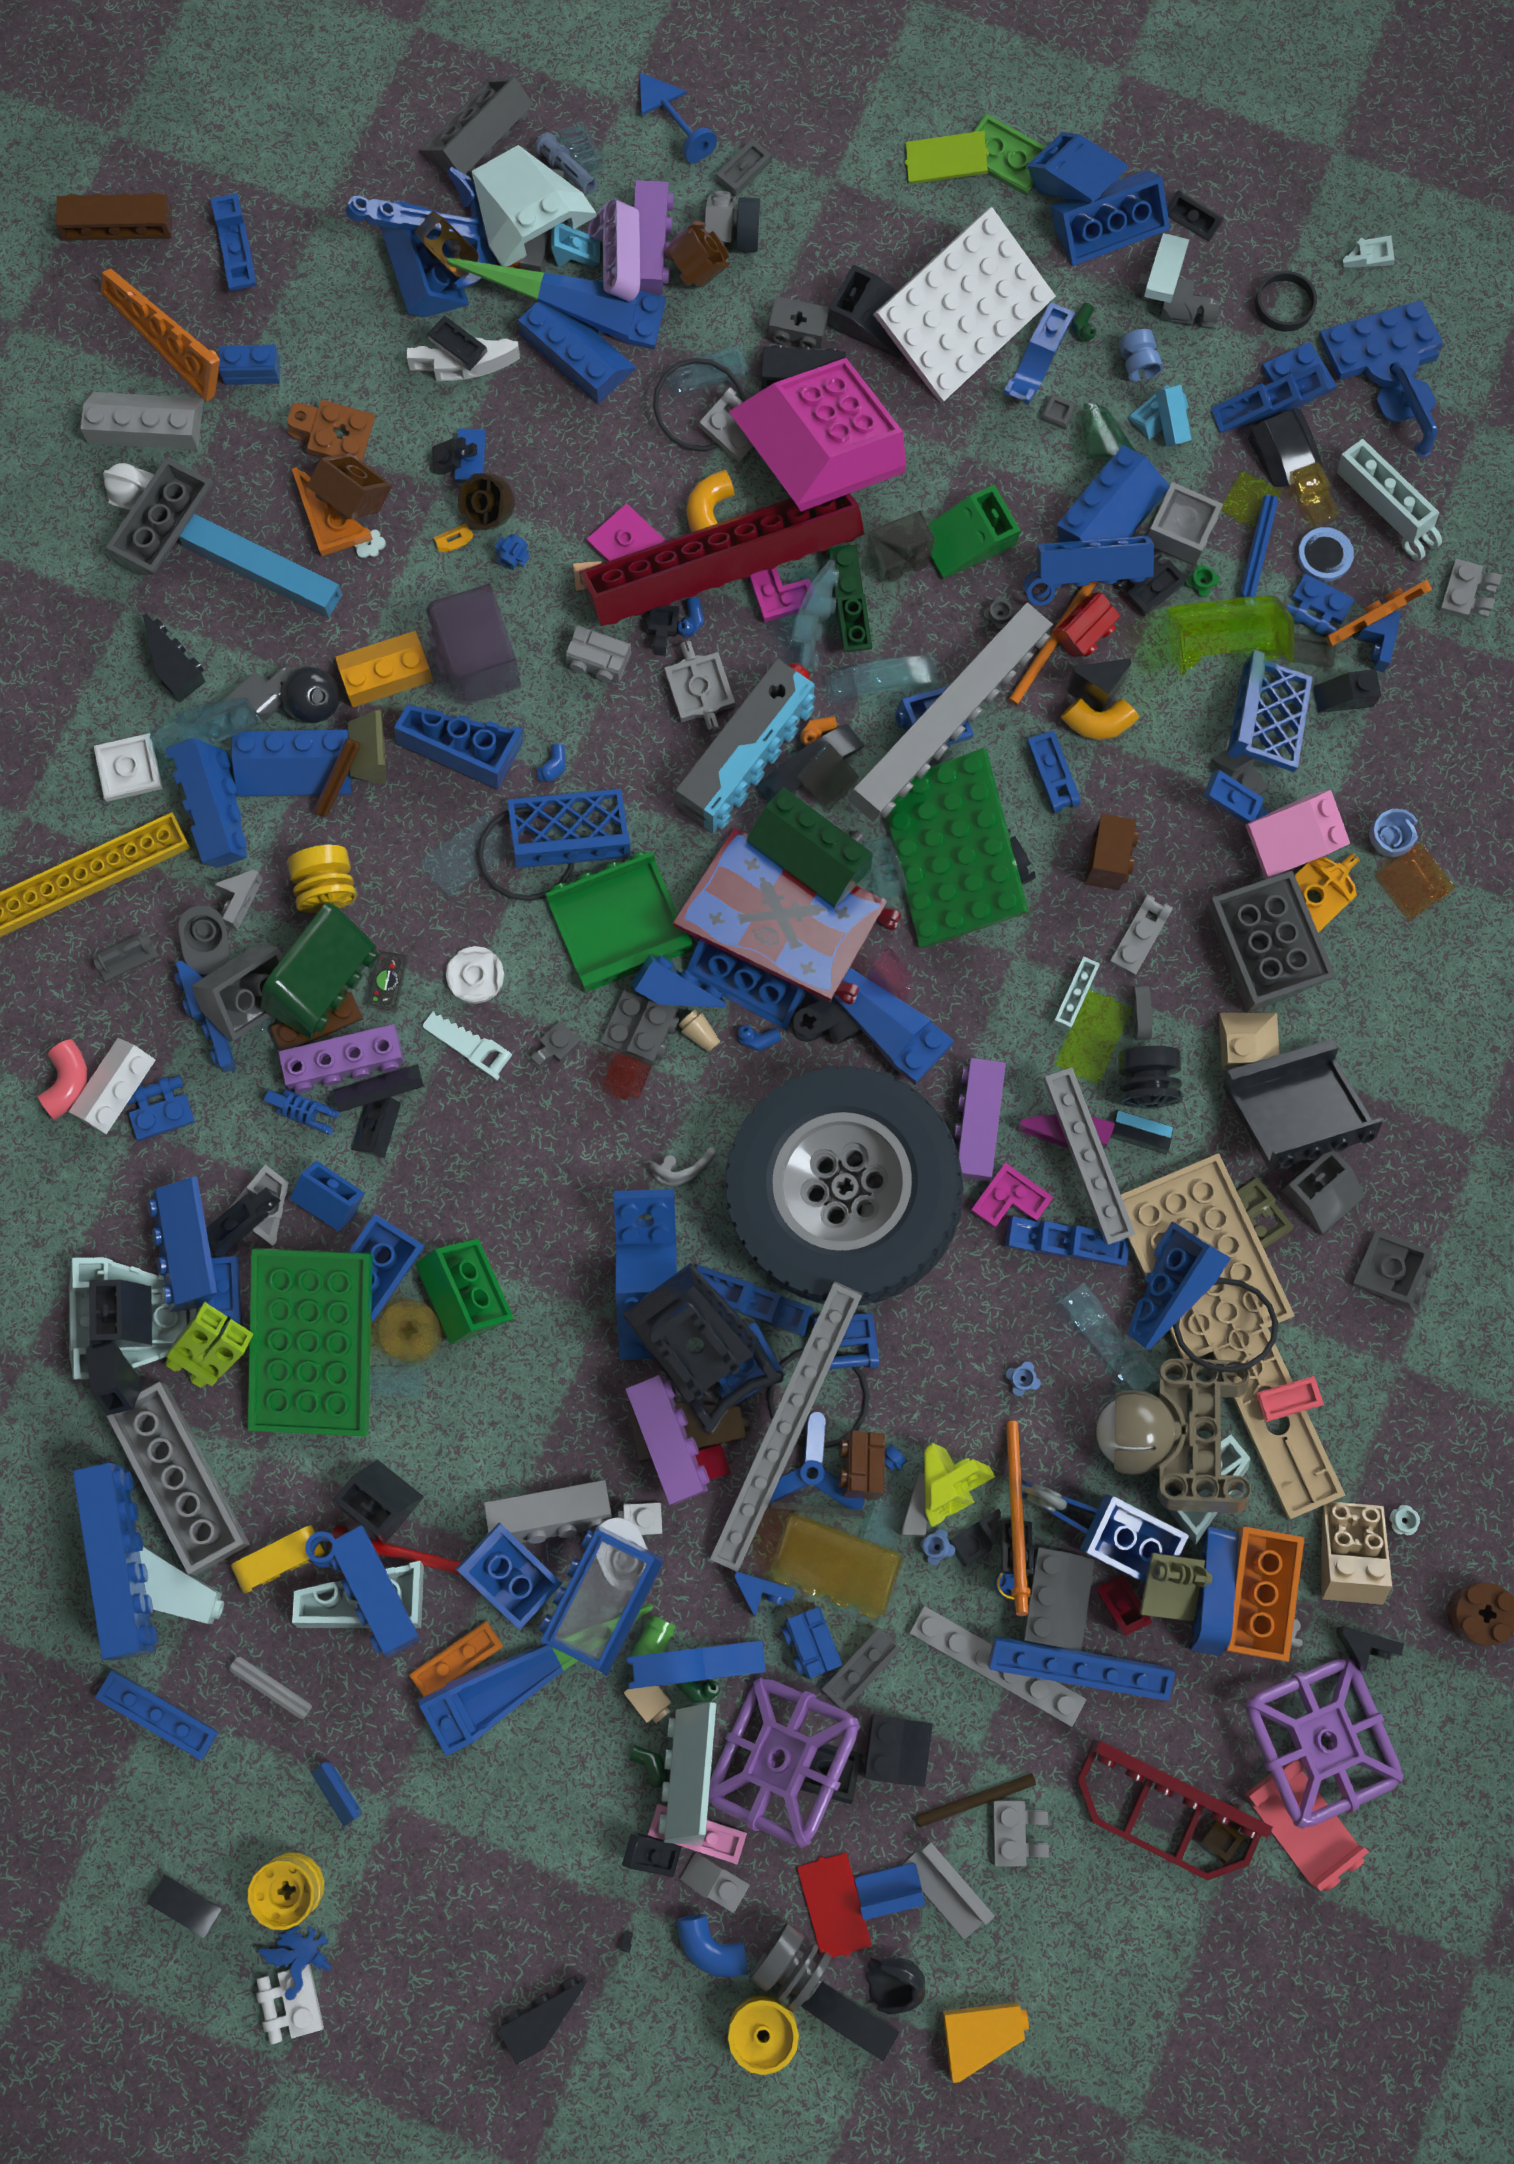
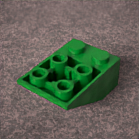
(972, 532)

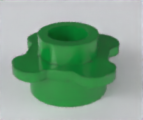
(1208, 575)

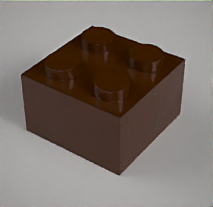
(349, 486)
(1111, 852)

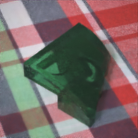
(1101, 432)

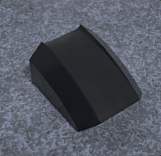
(1284, 446)

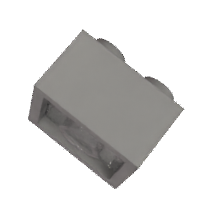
(1184, 523)

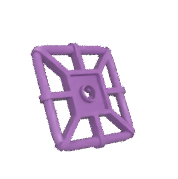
(1317, 1760)
(788, 1778)

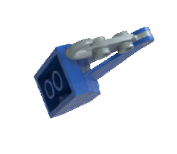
(1118, 1533)

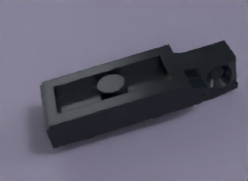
(240, 1220)

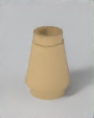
(699, 1030)

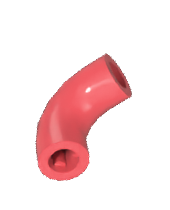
(70, 1079)

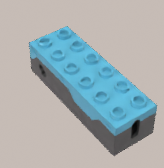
(747, 746)

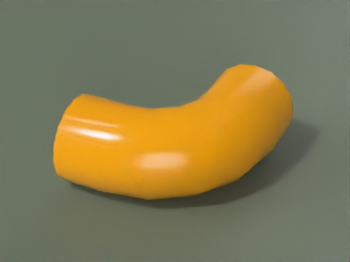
(704, 499)
(1100, 724)

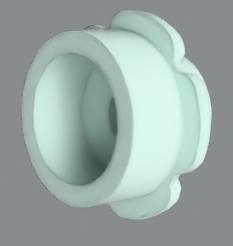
(1412, 1517)

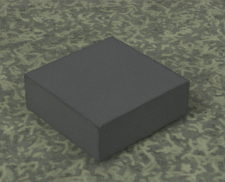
(1058, 411)

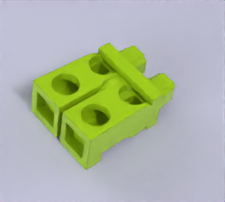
(203, 1350)

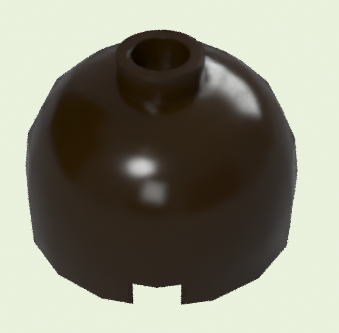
(486, 501)

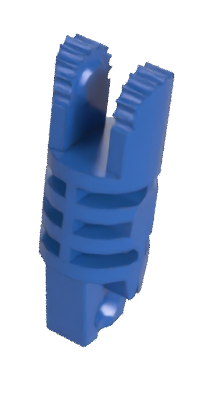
(301, 1109)

